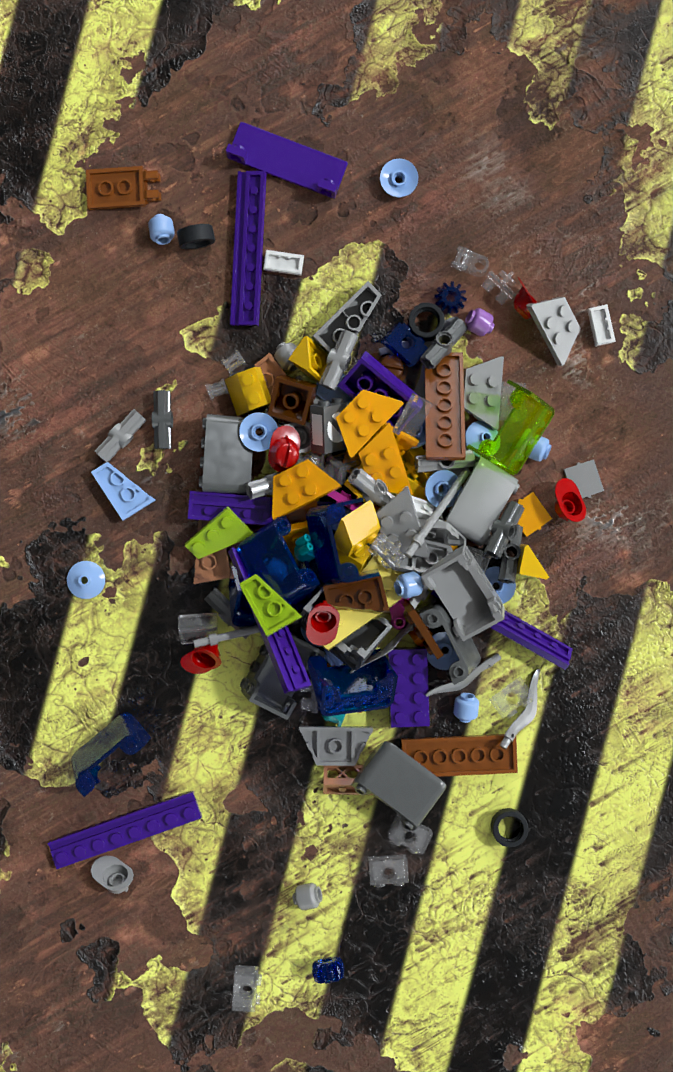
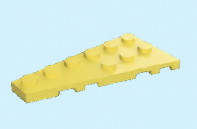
(355, 619)

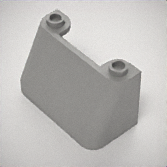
(481, 501)
(465, 593)

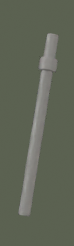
(419, 539)
(213, 639)

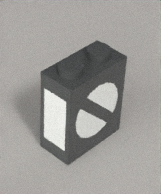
(324, 428)

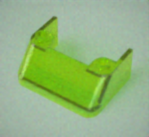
(519, 431)

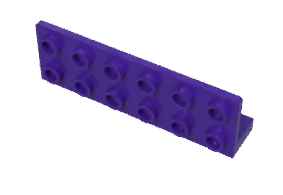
(287, 160)

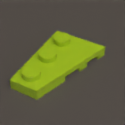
(218, 534)
(268, 605)

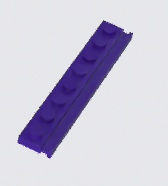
(248, 248)
(254, 511)
(532, 639)
(279, 645)
(124, 829)

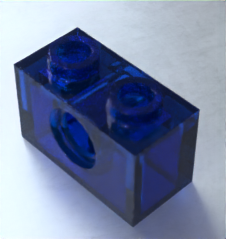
(393, 342)

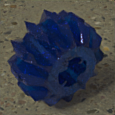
(443, 294)
(328, 970)

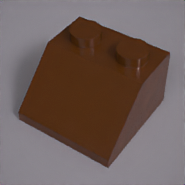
(292, 399)

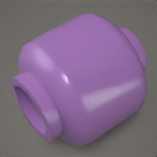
(479, 322)

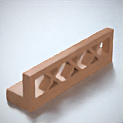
(340, 785)

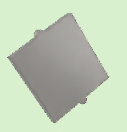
(585, 477)

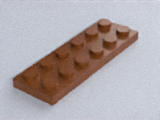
(447, 416)
(463, 754)

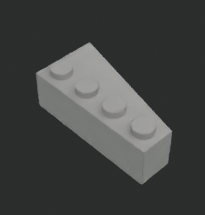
(348, 317)

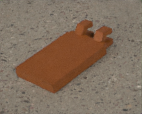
(121, 187)

